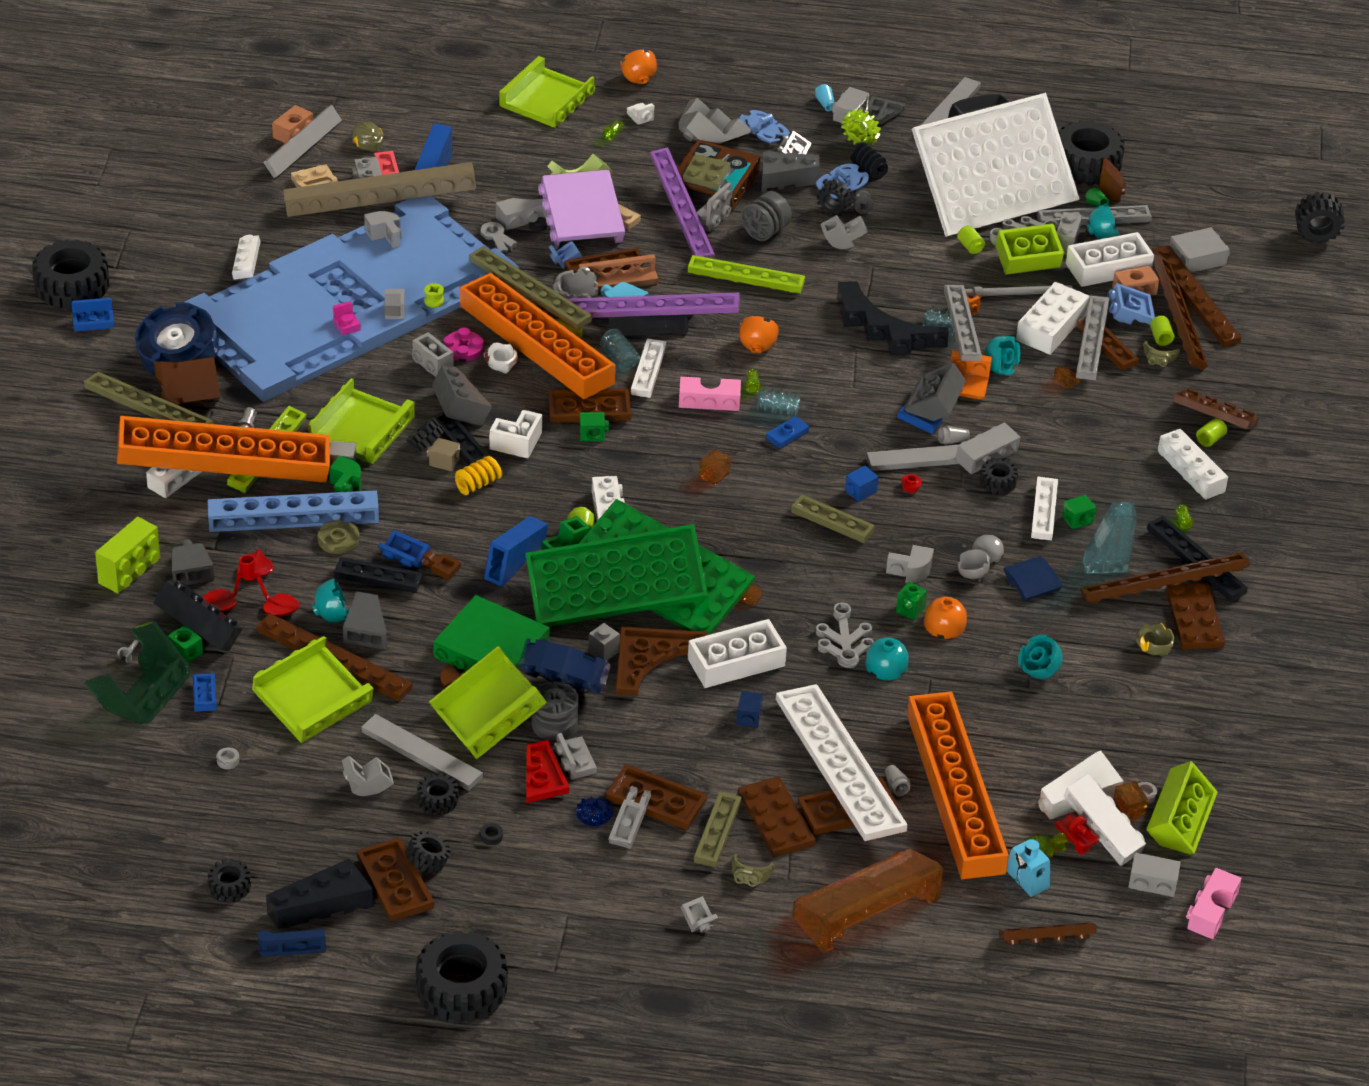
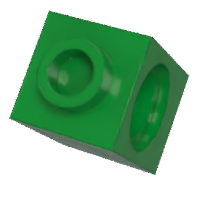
(593, 426)
(1079, 512)
(911, 601)
(187, 643)

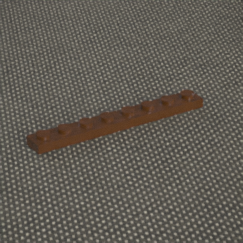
(1200, 300)
(1180, 312)
(1157, 579)
(360, 669)

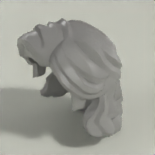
(577, 284)

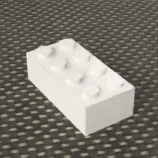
(1099, 259)
(1052, 318)
(736, 653)

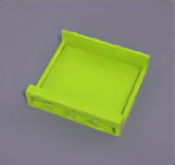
(544, 94)
(362, 420)
(310, 690)
(487, 702)

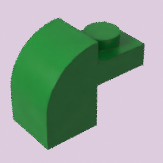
(345, 475)
(570, 533)

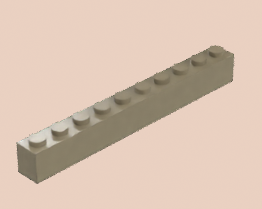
(379, 189)

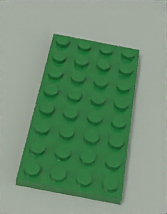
(616, 576)
(723, 579)

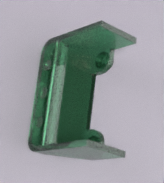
(163, 675)

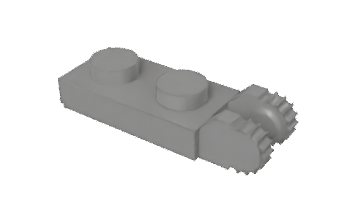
(629, 819)

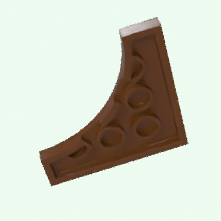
(644, 650)

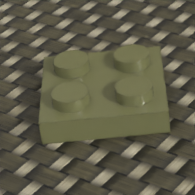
(706, 171)

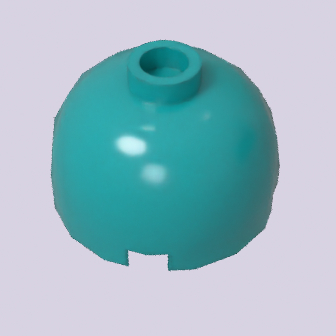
(1102, 223)
(1004, 354)
(330, 602)
(1040, 657)
(887, 658)

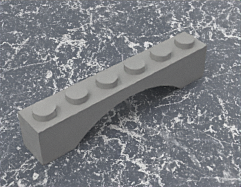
(518, 212)

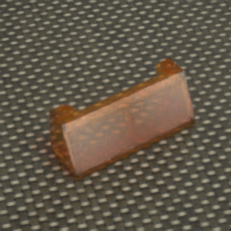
(866, 893)

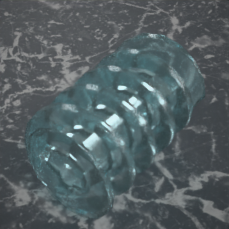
(937, 319)
(619, 350)
(779, 400)

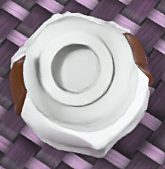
(501, 357)

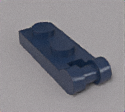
(291, 942)

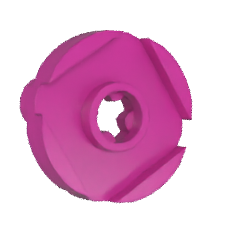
(464, 344)

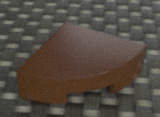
(448, 676)

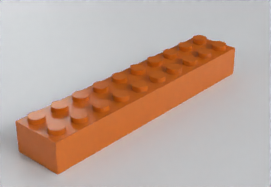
(537, 335)
(223, 449)
(957, 786)

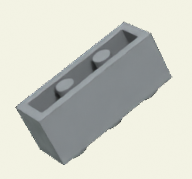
(994, 443)

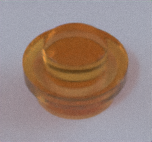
(753, 595)

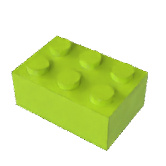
(1029, 249)
(127, 555)

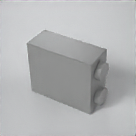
(1200, 249)

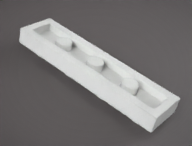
(246, 257)
(648, 368)
(1044, 508)

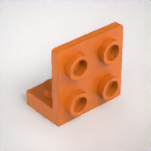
(976, 375)

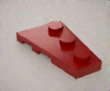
(543, 773)

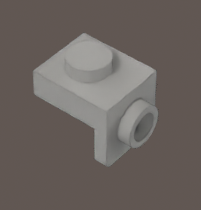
(698, 915)

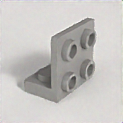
(716, 208)

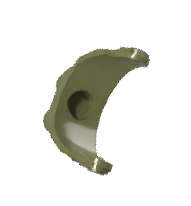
(1159, 357)
(750, 875)

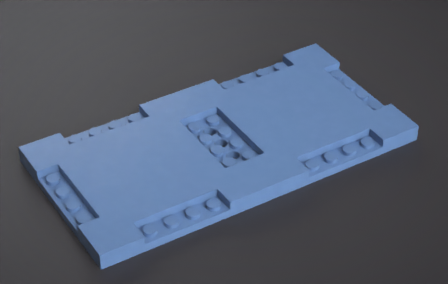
(281, 323)

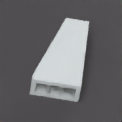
(1097, 766)

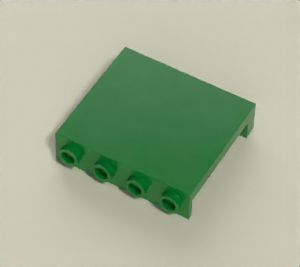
(481, 629)

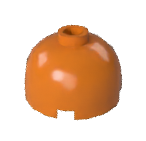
(639, 66)
(758, 334)
(945, 617)

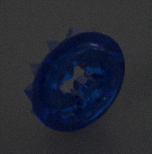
(598, 817)

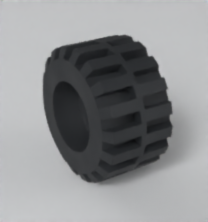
(1316, 206)

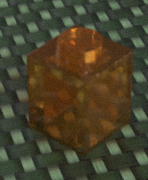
(714, 467)
(1131, 800)

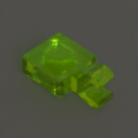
(1048, 846)

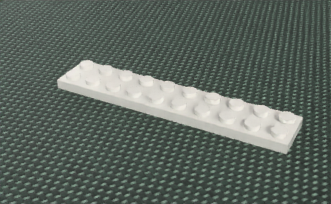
(841, 763)

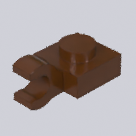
(443, 566)

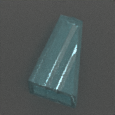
(1113, 540)

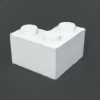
(516, 437)

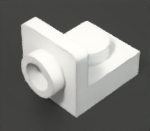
(641, 113)

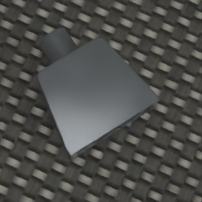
(191, 563)

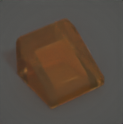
(1065, 377)

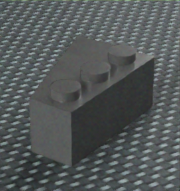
(789, 169)
(459, 397)

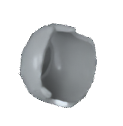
(991, 545)
(974, 564)

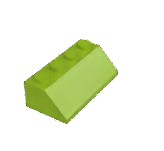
(1182, 809)

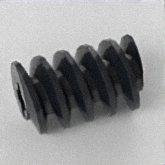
(869, 160)

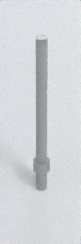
(979, 291)

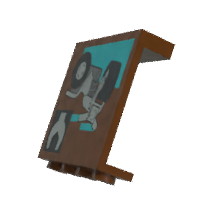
(742, 170)

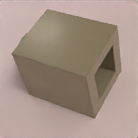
(444, 454)

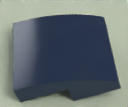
(1033, 578)

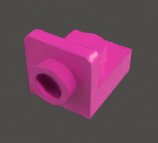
(345, 318)

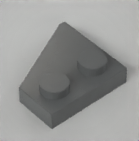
(884, 109)

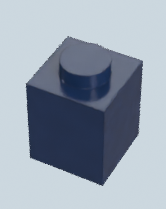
(749, 709)

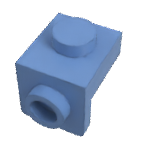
(566, 252)

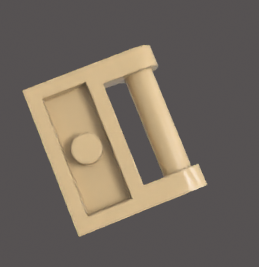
(313, 176)

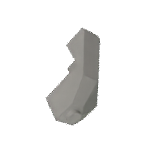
(709, 125)

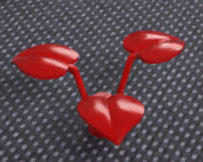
(249, 568)

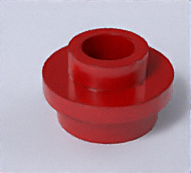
(911, 483)

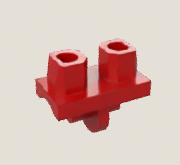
(1077, 832)

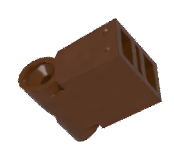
(188, 381)

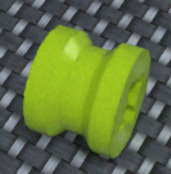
(434, 295)

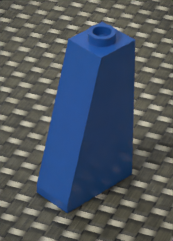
(437, 148)
(509, 550)

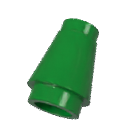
(1096, 197)

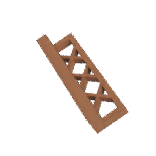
(634, 275)

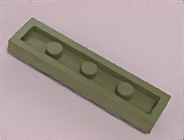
(832, 518)
(717, 829)

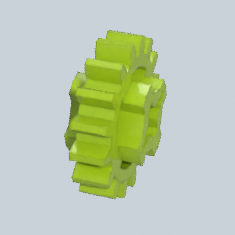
(861, 127)

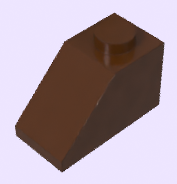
(1111, 181)

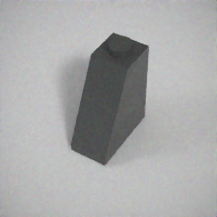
(365, 622)

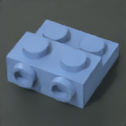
(1130, 305)

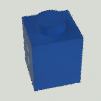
(861, 483)

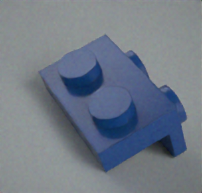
(92, 314)
(404, 549)

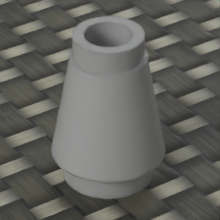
(951, 435)
(897, 781)

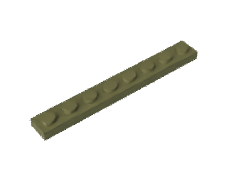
(530, 288)
(141, 400)

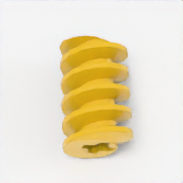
(477, 474)

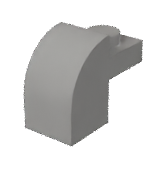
(383, 225)
(842, 235)
(913, 567)
(369, 778)

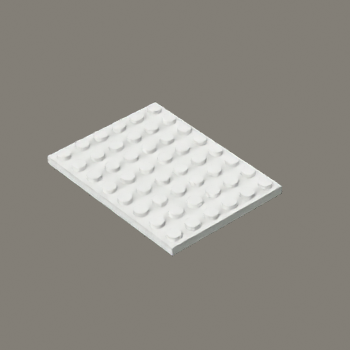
(995, 164)

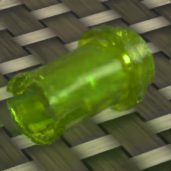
(611, 131)
(753, 384)
(1184, 521)

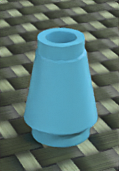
(825, 96)

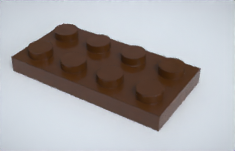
(567, 405)
(1213, 408)
(1195, 616)
(668, 799)
(825, 811)
(776, 816)
(395, 879)

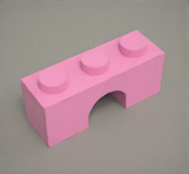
(696, 396)
(1219, 889)

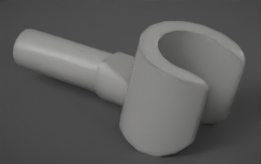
(124, 651)

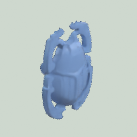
(764, 126)
(847, 174)

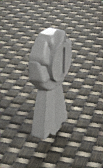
(495, 232)

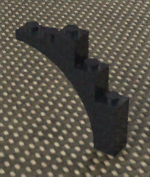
(878, 325)

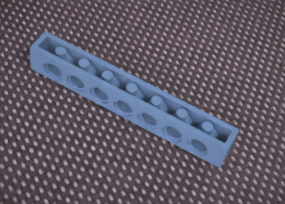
(292, 511)

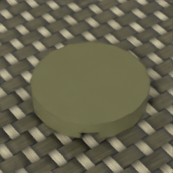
(338, 537)

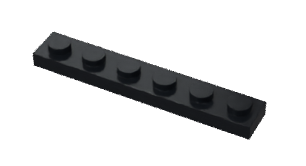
(1190, 553)

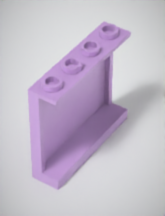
(581, 206)

